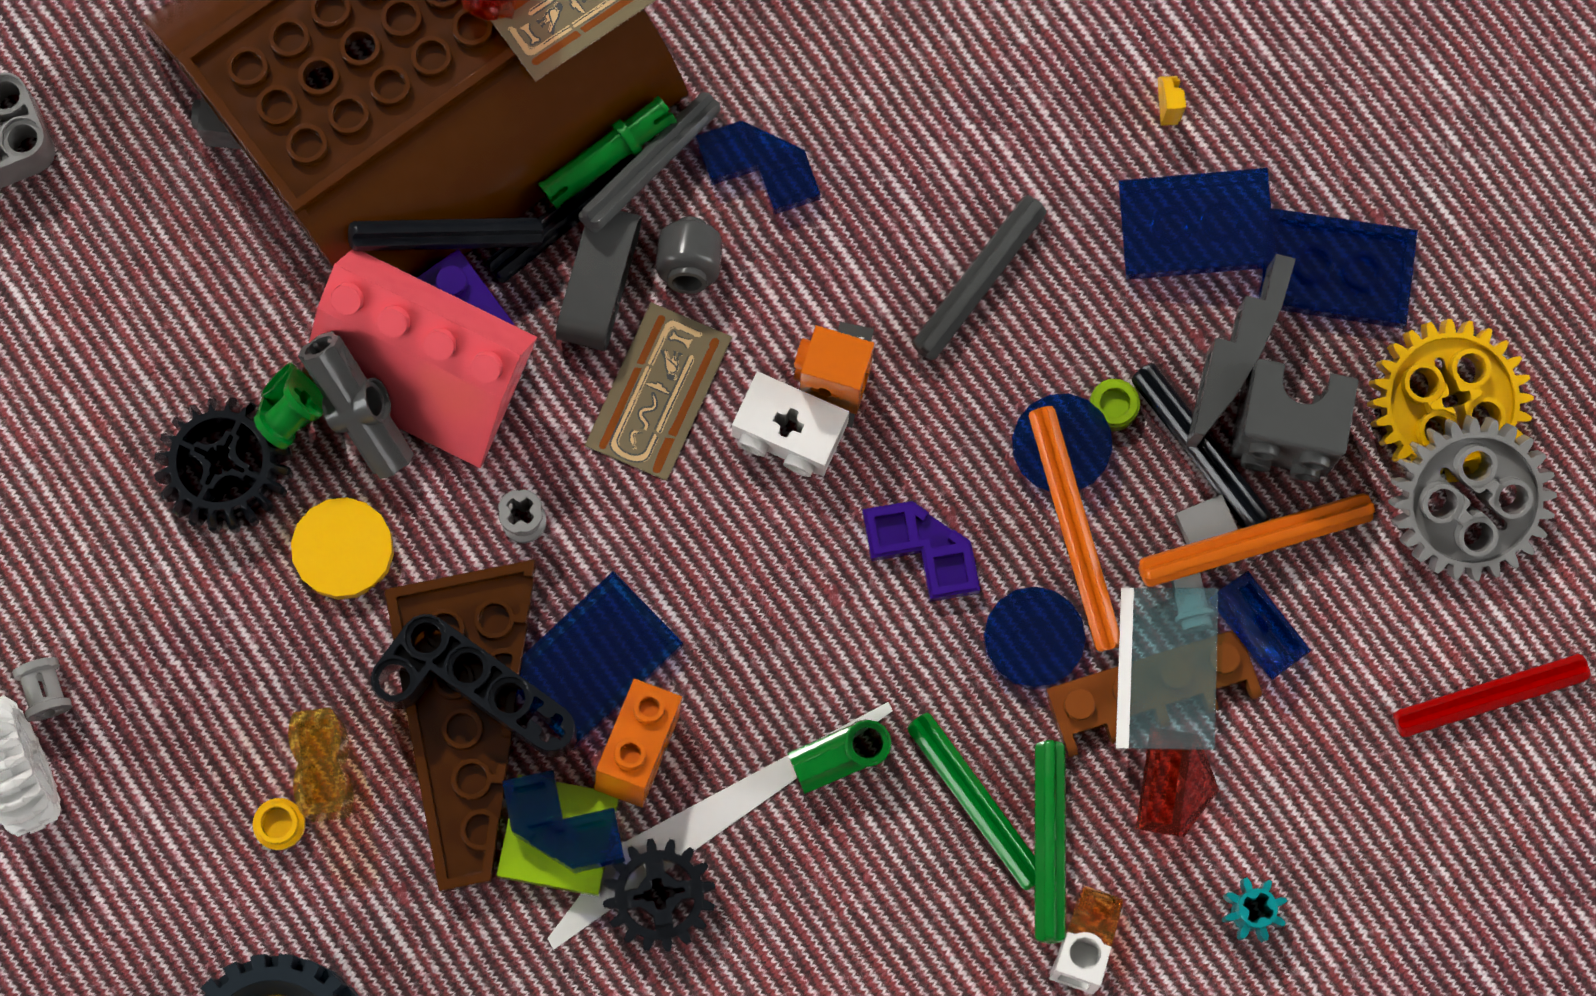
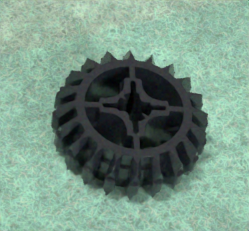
(213, 484)

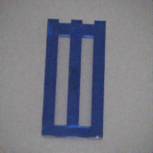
(1257, 626)

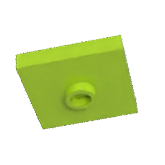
(528, 865)

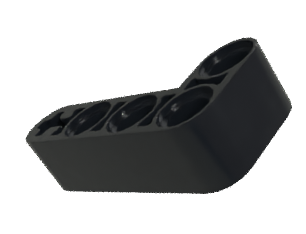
(482, 693)

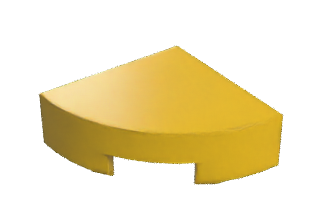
(1171, 100)

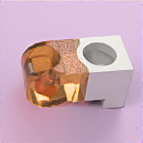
(1088, 940)

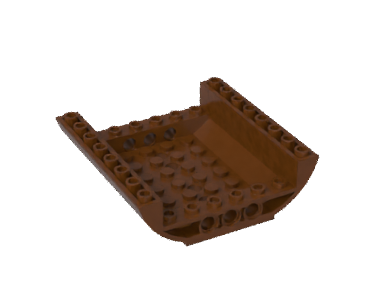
(421, 127)

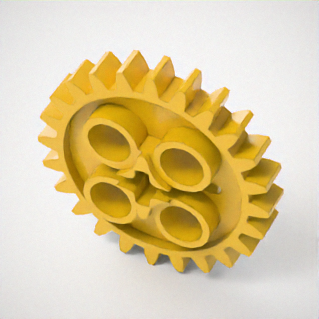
(1492, 387)

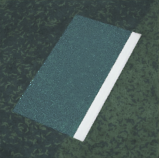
(1167, 668)

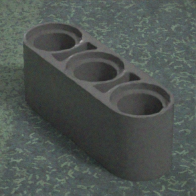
(598, 282)

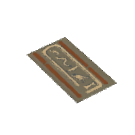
(555, 30)
(658, 391)

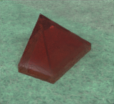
(1174, 790)

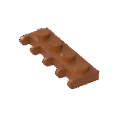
(1092, 699)

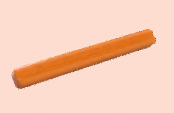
(1075, 528)
(1256, 539)

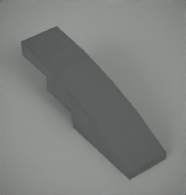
(1231, 361)

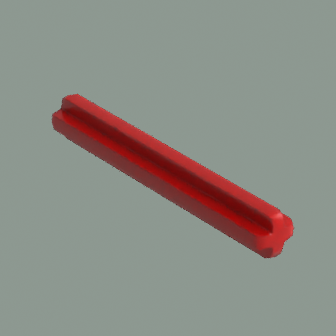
(1491, 695)

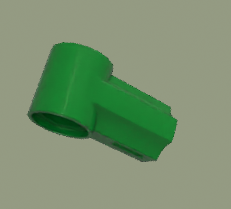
(834, 756)

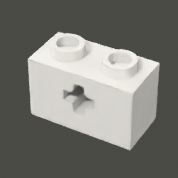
(772, 405)

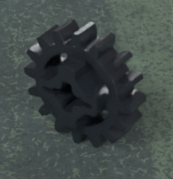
(693, 890)

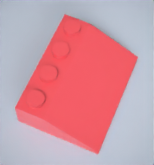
(436, 355)

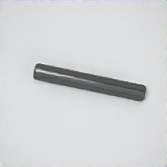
(649, 162)
(979, 277)

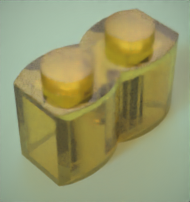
(320, 780)

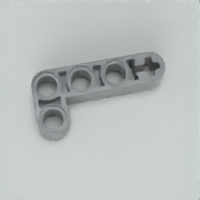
(16, 125)

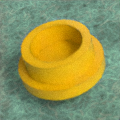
(278, 824)

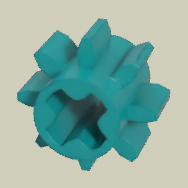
(1268, 906)

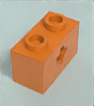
(834, 367)
(637, 743)

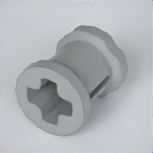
(521, 531)
(39, 706)

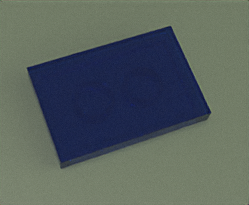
(1196, 223)
(1345, 268)
(597, 653)

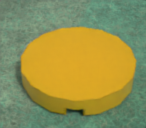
(342, 548)

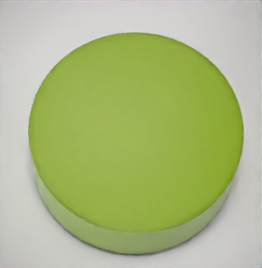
(1117, 402)

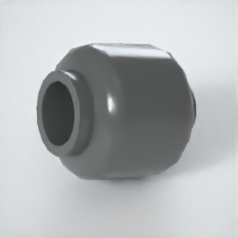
(689, 255)

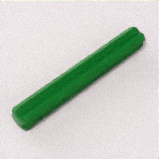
(974, 799)
(1050, 842)

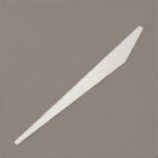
(691, 829)

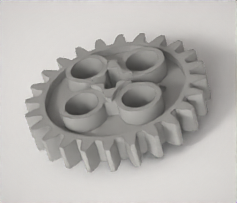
(1502, 464)

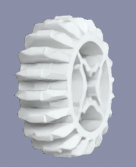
(26, 780)

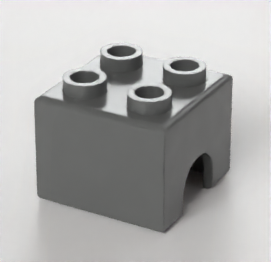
(1289, 434)

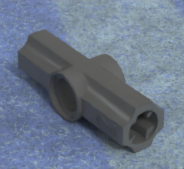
(356, 404)

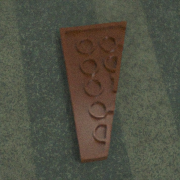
(455, 744)

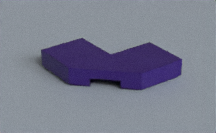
(910, 530)

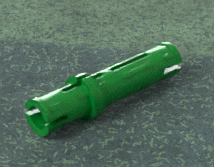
(607, 152)

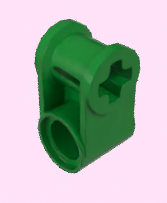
(287, 406)

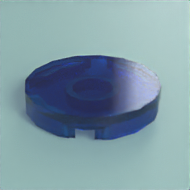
(1085, 437)
(1034, 637)

